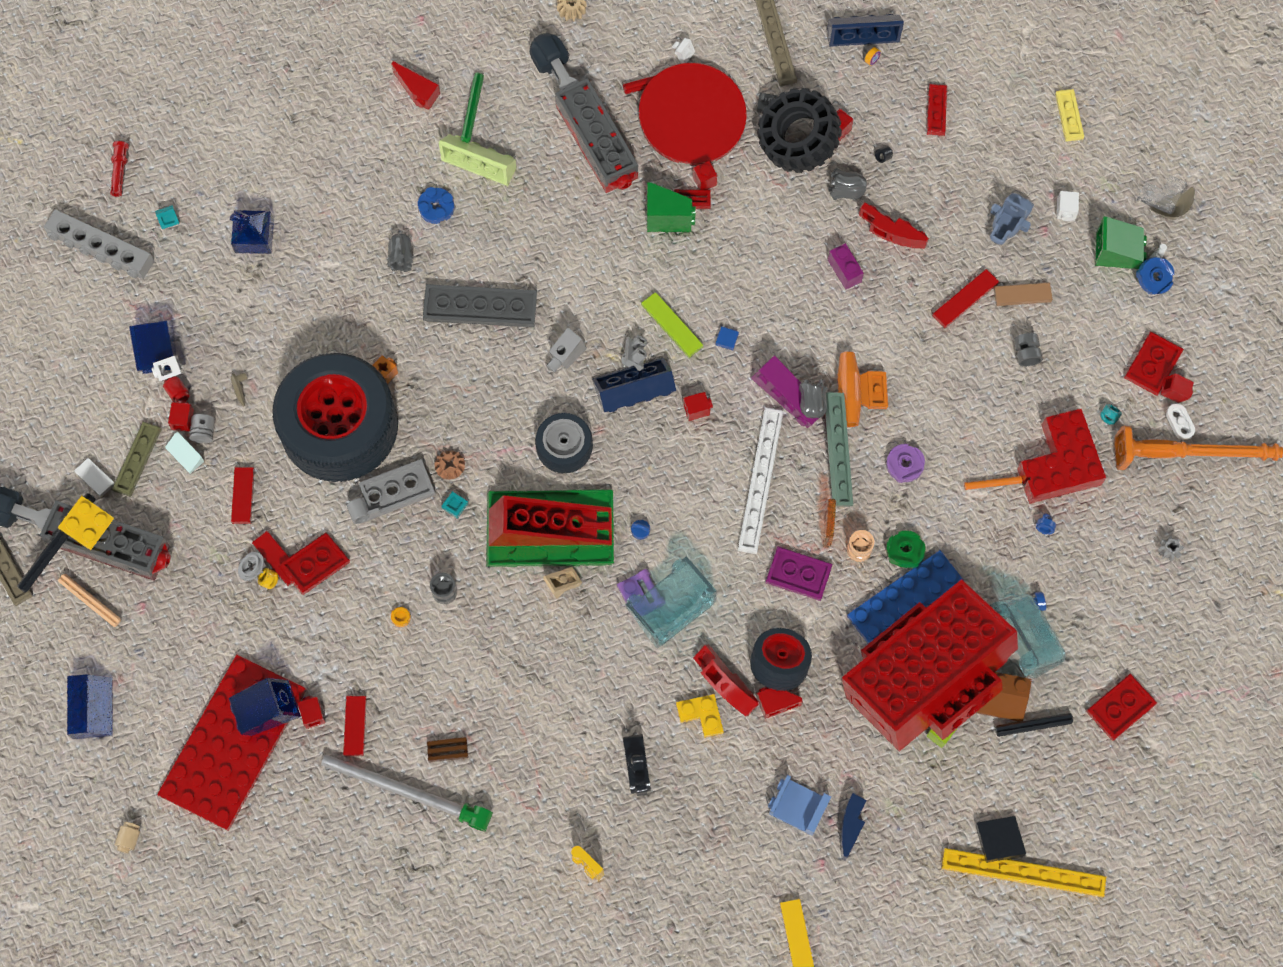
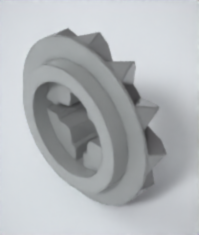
(245, 566)

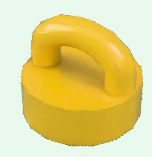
(268, 578)

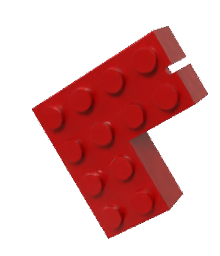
(1072, 460)

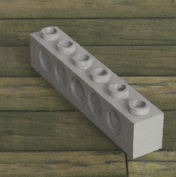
(60, 222)

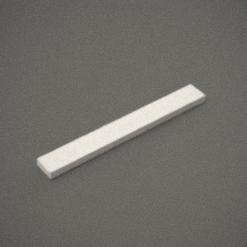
(760, 481)

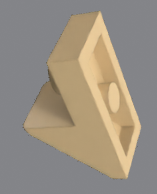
(562, 581)

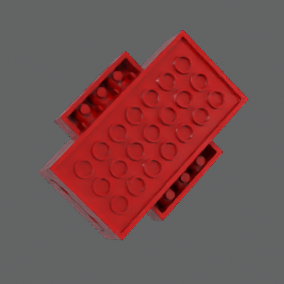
(932, 667)

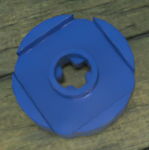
(436, 195)
(1146, 278)

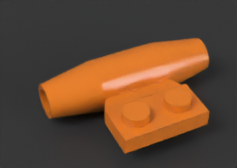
(864, 389)

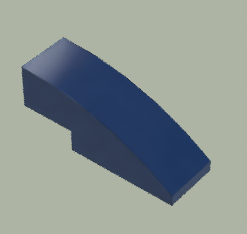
(851, 824)

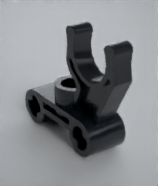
(638, 769)

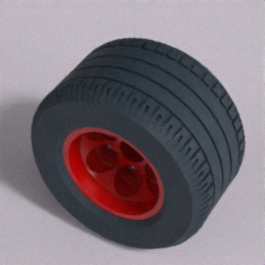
(344, 380)

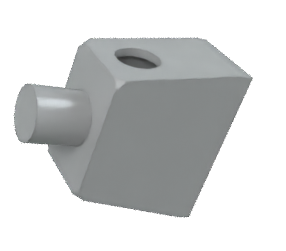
(566, 350)

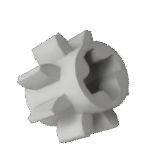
(1174, 545)

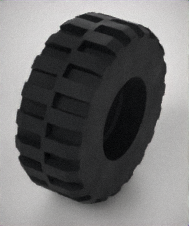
(786, 110)

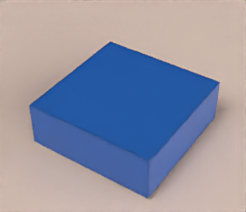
(727, 338)

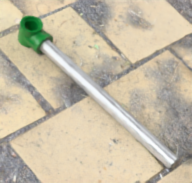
(476, 816)

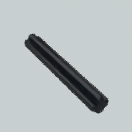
(1034, 724)

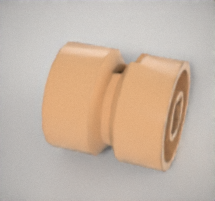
(860, 545)

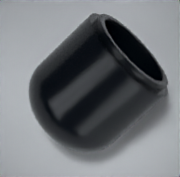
(887, 152)

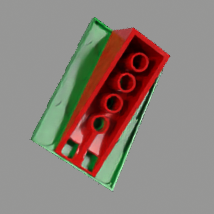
(550, 528)

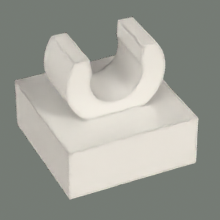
(684, 50)

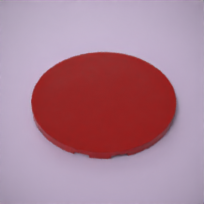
(692, 113)

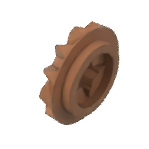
(450, 472)

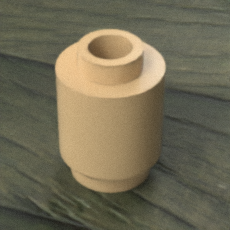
(127, 837)

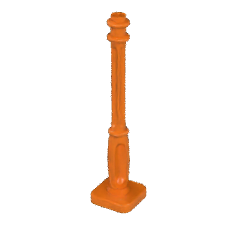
(1127, 448)

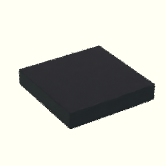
(1000, 839)

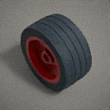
(780, 659)

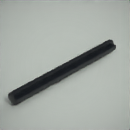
(46, 556)

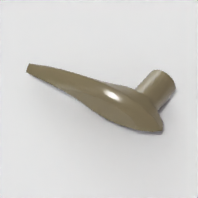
(235, 380)

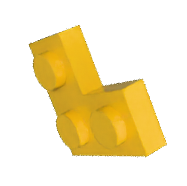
(702, 708)

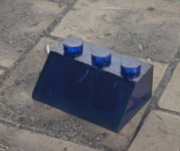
(89, 706)

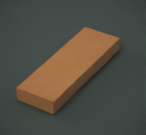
(1023, 294)

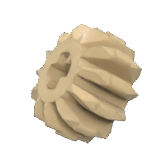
(571, 9)

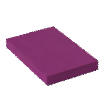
(799, 573)

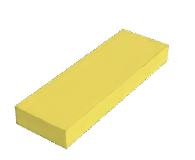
(1069, 115)

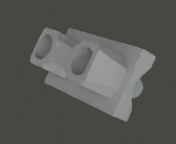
(634, 352)

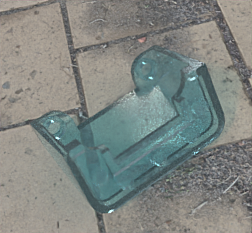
(672, 602)
(1043, 645)

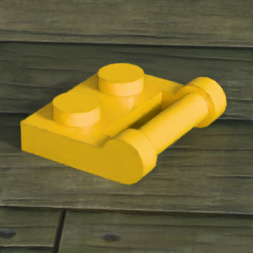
(591, 867)

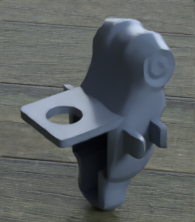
(1010, 218)

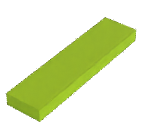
(672, 325)

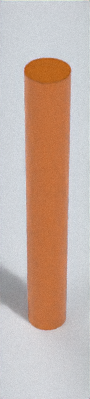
(992, 483)

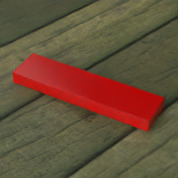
(965, 298)

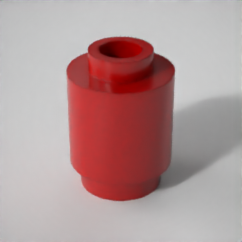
(176, 389)

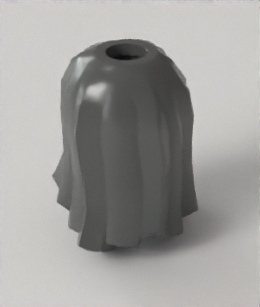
(847, 185)
(400, 253)
(813, 399)

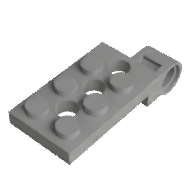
(365, 510)

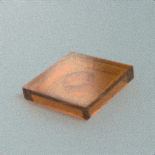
(829, 523)

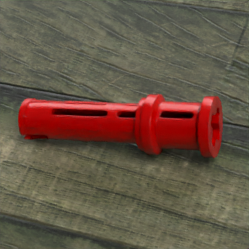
(119, 161)

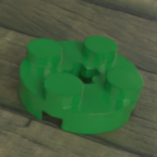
(905, 559)

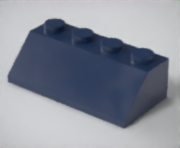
(864, 30)
(633, 386)

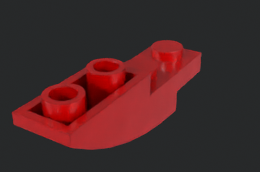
(898, 233)
(724, 682)

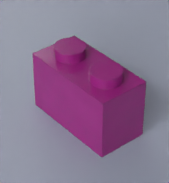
(845, 266)

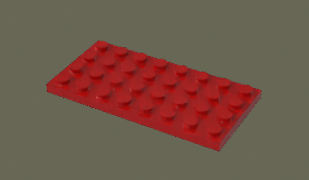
(217, 761)

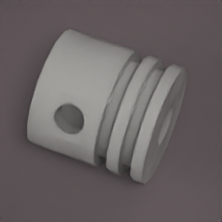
(201, 430)

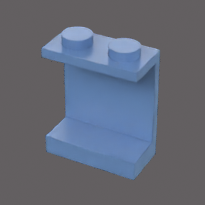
(798, 805)

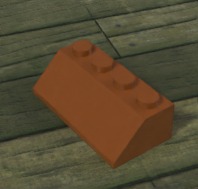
(1010, 702)

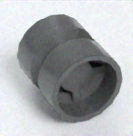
(1028, 349)
(443, 588)

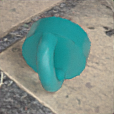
(1111, 412)

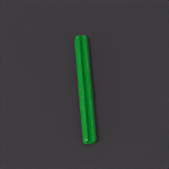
(472, 107)

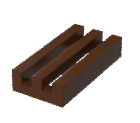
(430, 751)

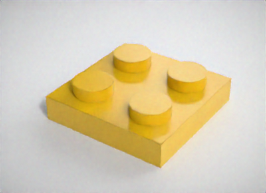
(85, 523)

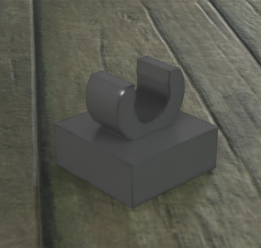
(764, 100)

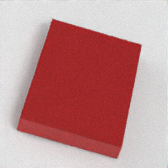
(1153, 363)
(314, 563)
(1121, 707)

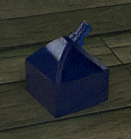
(252, 231)

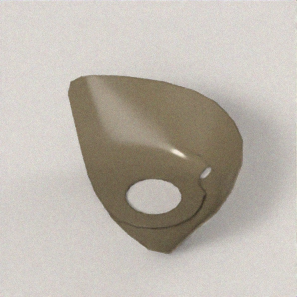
(1181, 208)

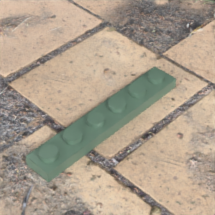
(838, 450)

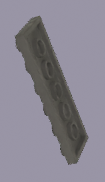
(480, 305)

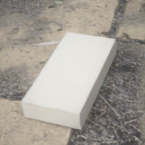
(94, 477)

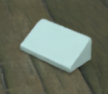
(184, 453)

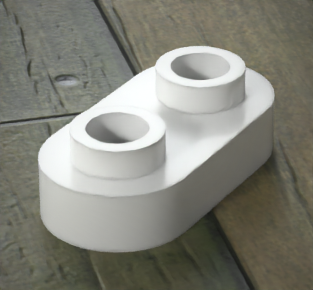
(1181, 422)

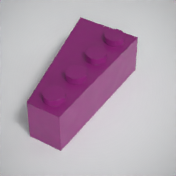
(782, 387)

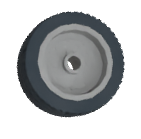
(563, 456)

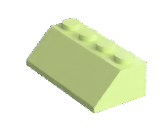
(477, 159)

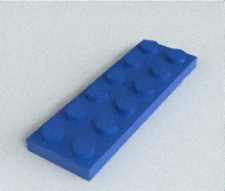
(920, 584)

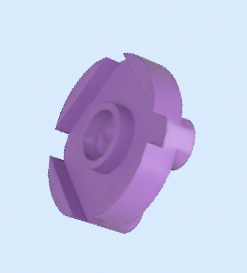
(902, 473)

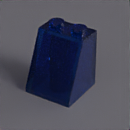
(152, 344)
(264, 706)

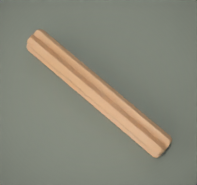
(89, 600)

